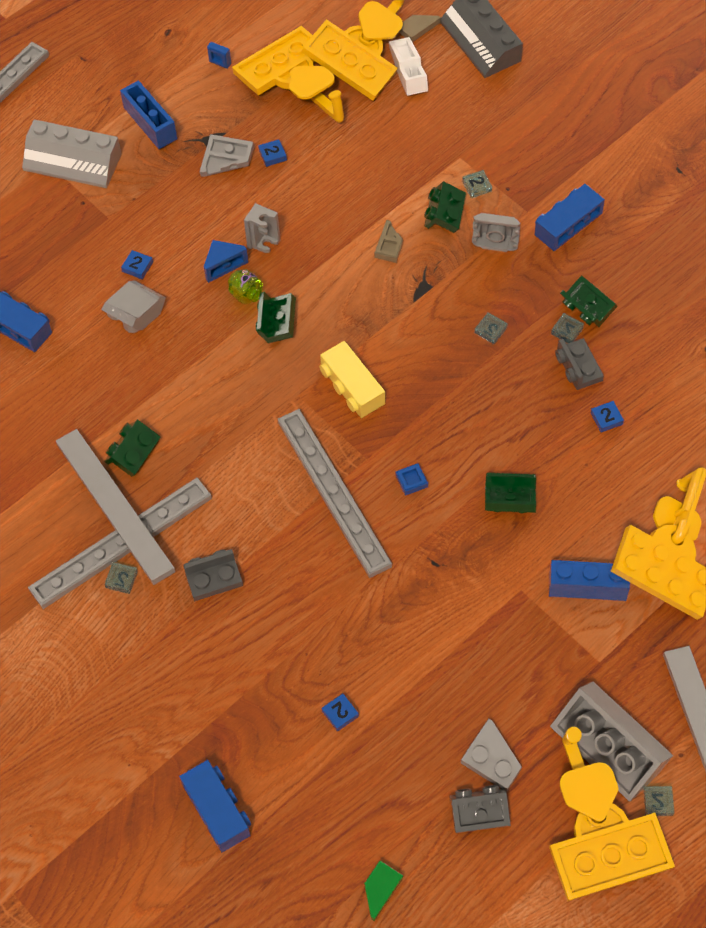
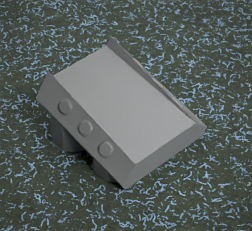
(496, 232)
(134, 306)

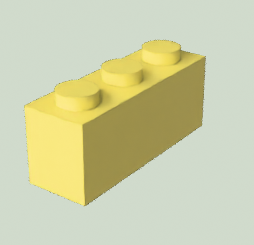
(352, 379)

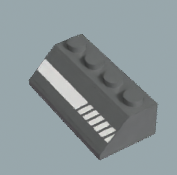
(482, 35)

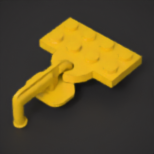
(356, 52)
(290, 69)
(666, 558)
(607, 851)

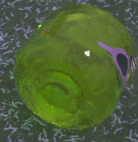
(245, 286)

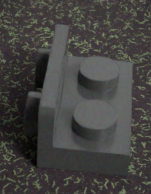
(578, 363)
(212, 574)
(480, 809)

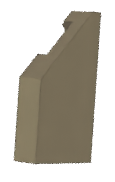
(418, 25)
(389, 244)

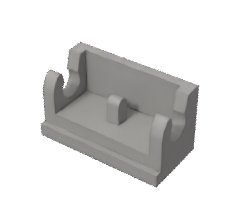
(261, 227)

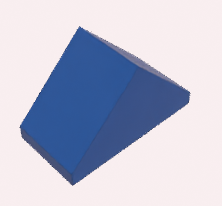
(223, 259)

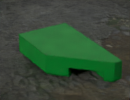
(380, 887)

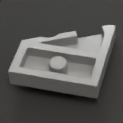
(225, 155)
(492, 757)

